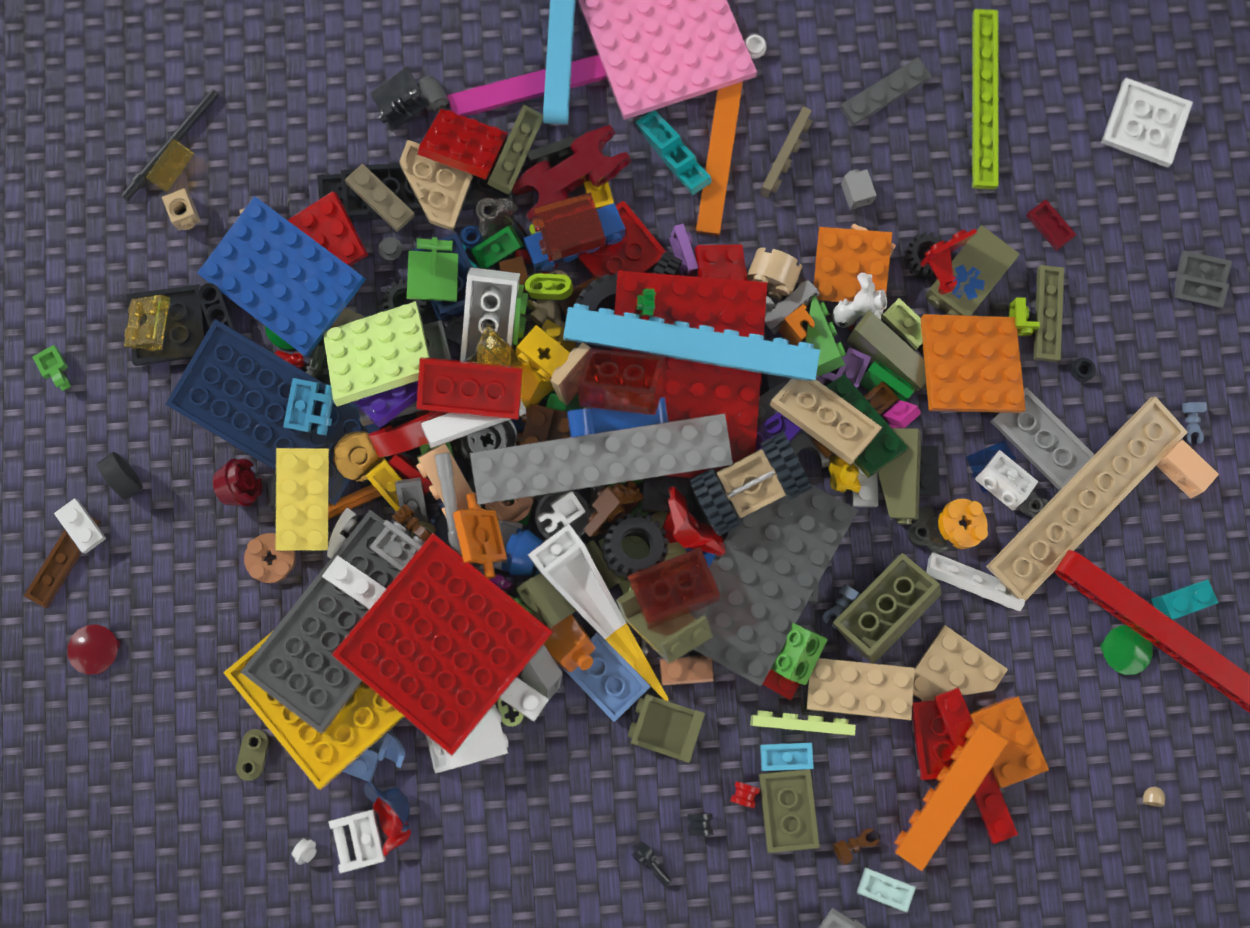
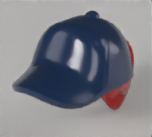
(393, 814)

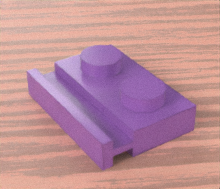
(681, 245)

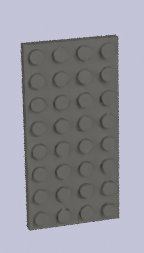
(769, 577)
(297, 657)

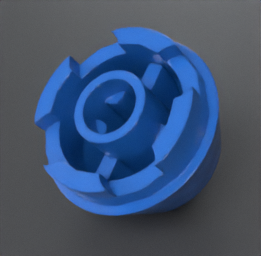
(517, 553)

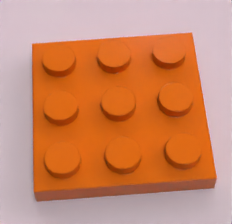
(846, 254)

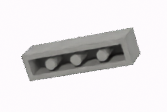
(800, 296)

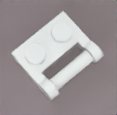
(364, 837)

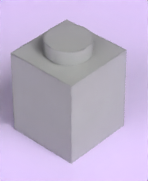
(858, 189)

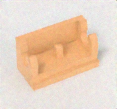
(1187, 469)

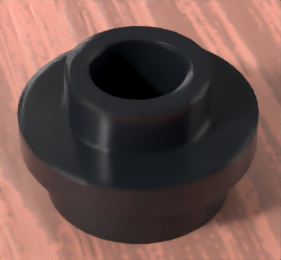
(1088, 365)

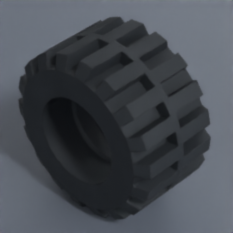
(637, 527)

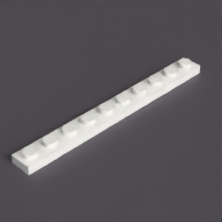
(367, 592)

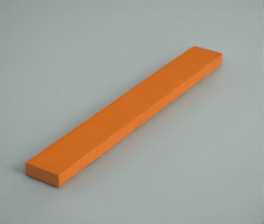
(719, 159)

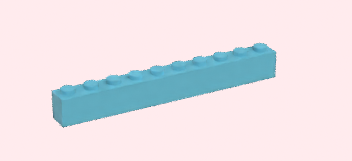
(691, 344)

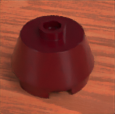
(236, 483)

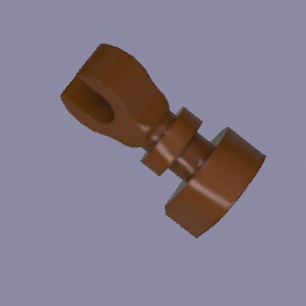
(405, 517)
(843, 849)

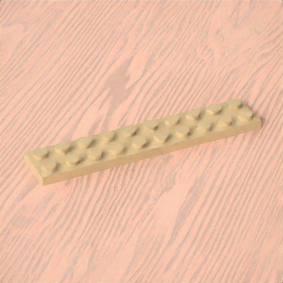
(1087, 499)

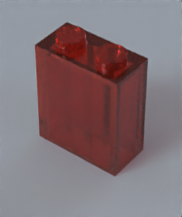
(568, 227)

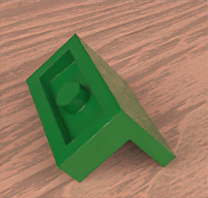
(879, 372)

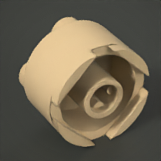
(777, 269)

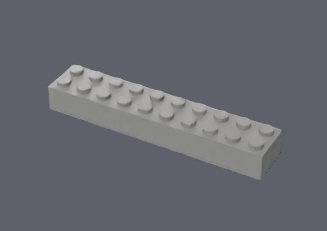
(601, 459)

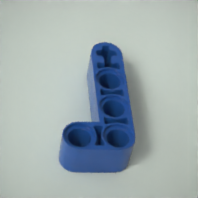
(597, 420)

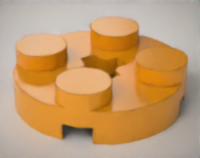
(973, 515)

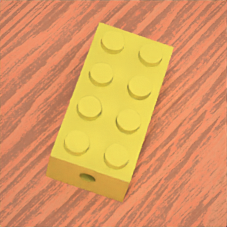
(302, 499)

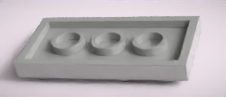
(1044, 440)

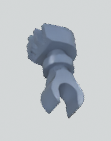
(1192, 410)
(848, 595)

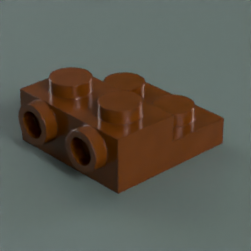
(543, 425)
(612, 504)

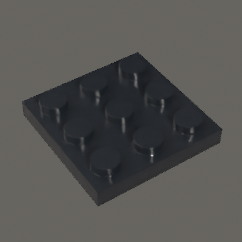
(183, 328)

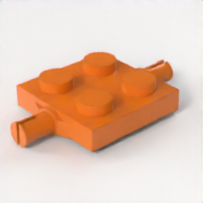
(479, 536)

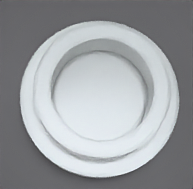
(756, 46)
(304, 851)

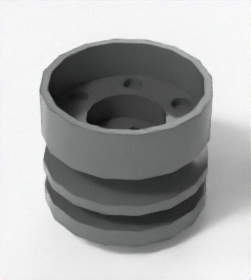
(496, 437)

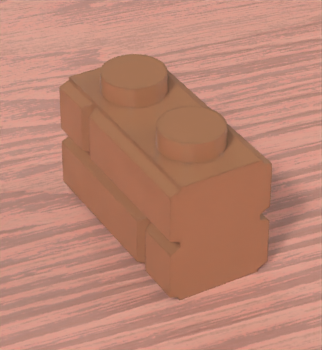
(686, 671)

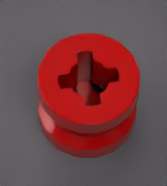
(745, 794)

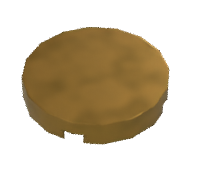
(355, 449)

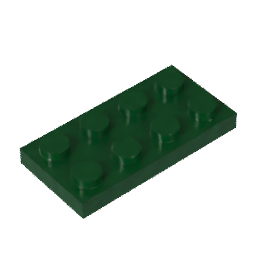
(886, 444)

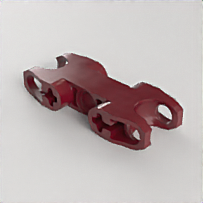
(584, 165)

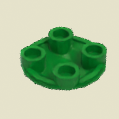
(1126, 651)

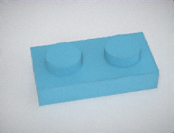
(786, 756)

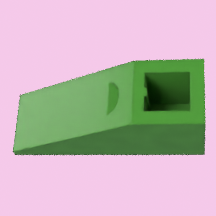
(823, 339)

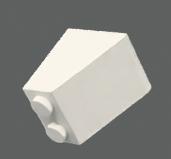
(483, 743)

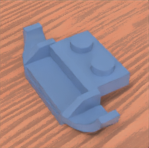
(386, 747)

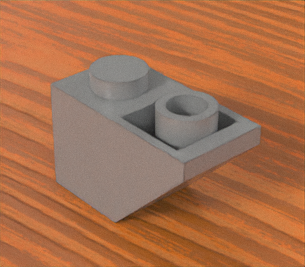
(542, 673)

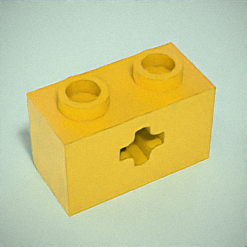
(540, 343)

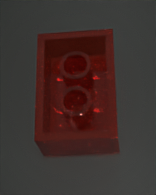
(622, 381)
(674, 588)

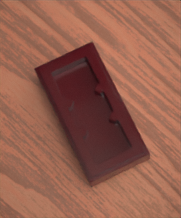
(1051, 225)

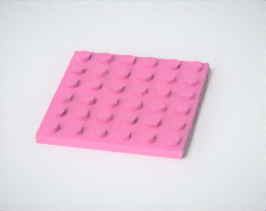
(666, 49)

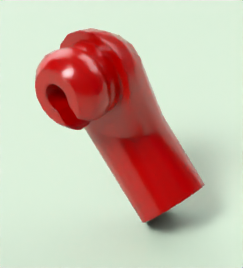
(295, 358)

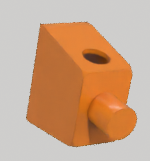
(570, 645)

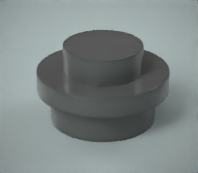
(390, 249)

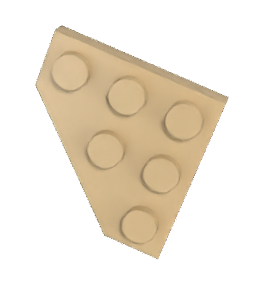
(436, 186)
(953, 664)

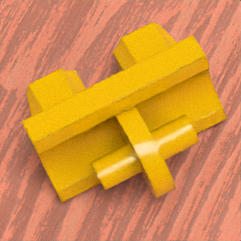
(843, 475)

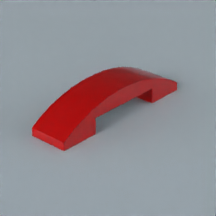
(402, 437)

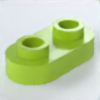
(552, 286)

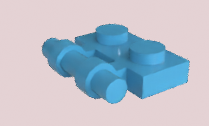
(302, 406)

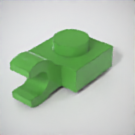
(51, 364)

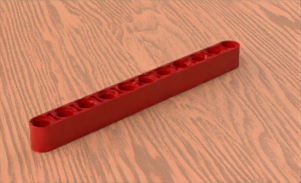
(1156, 627)

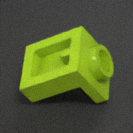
(1020, 311)

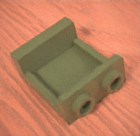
(666, 728)

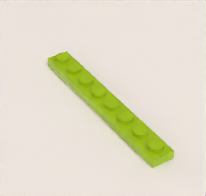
(985, 99)

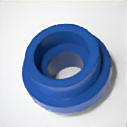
(466, 232)

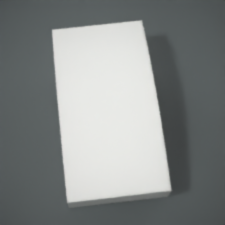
(346, 523)

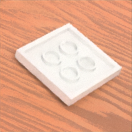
(1147, 122)

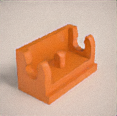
(792, 325)

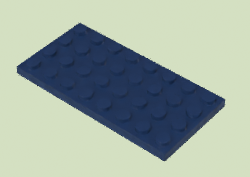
(244, 397)

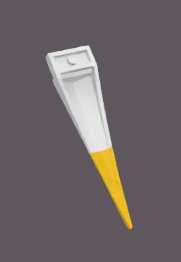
(574, 575)

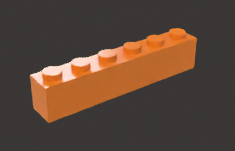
(951, 794)

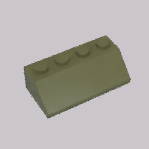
(888, 608)

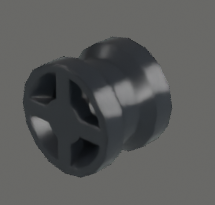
(700, 824)

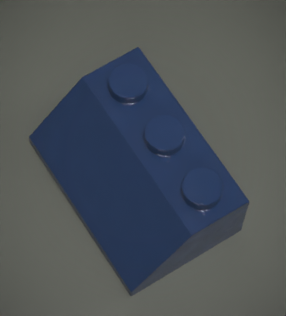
(446, 309)

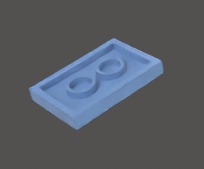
(610, 679)

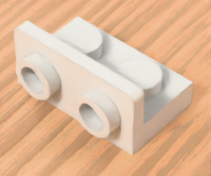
(1006, 480)

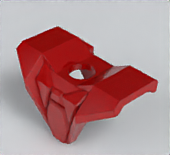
(687, 530)

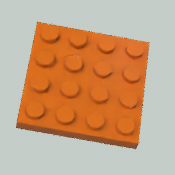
(972, 364)

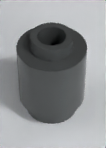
(433, 93)

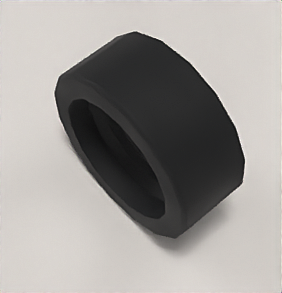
(119, 476)

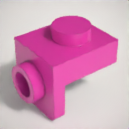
(900, 414)

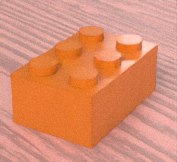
(1022, 754)

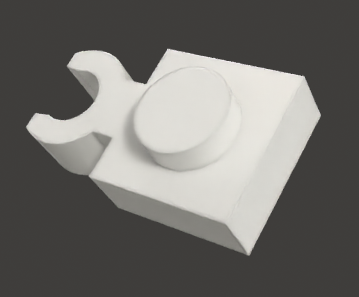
(565, 509)

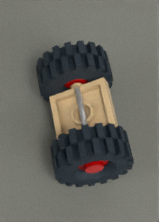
(750, 484)

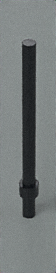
(139, 179)

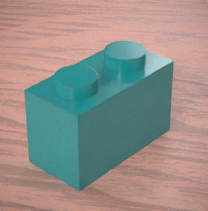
(1186, 600)

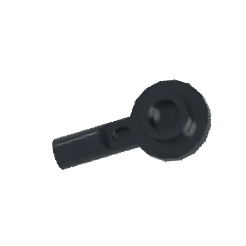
(644, 855)

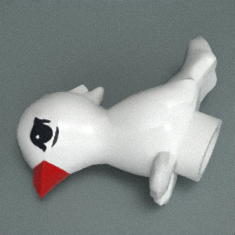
(868, 298)

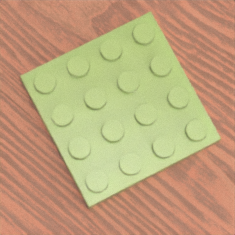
(375, 353)

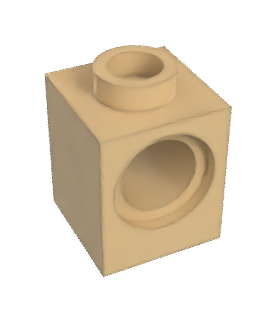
(174, 203)

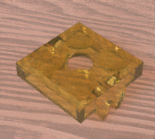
(150, 334)

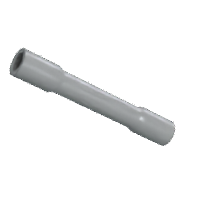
(445, 474)

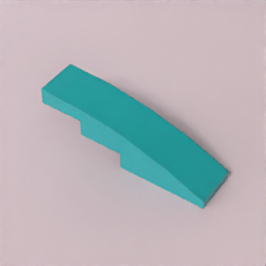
(673, 152)

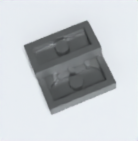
(1202, 279)

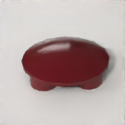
(92, 649)

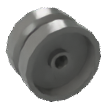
(577, 524)

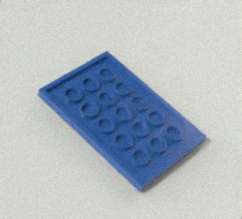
(281, 276)

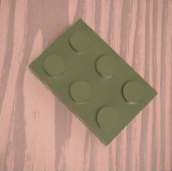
(788, 811)

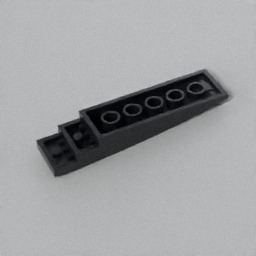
(396, 181)

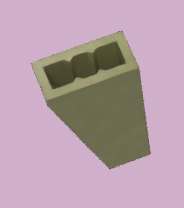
(881, 343)
(902, 479)

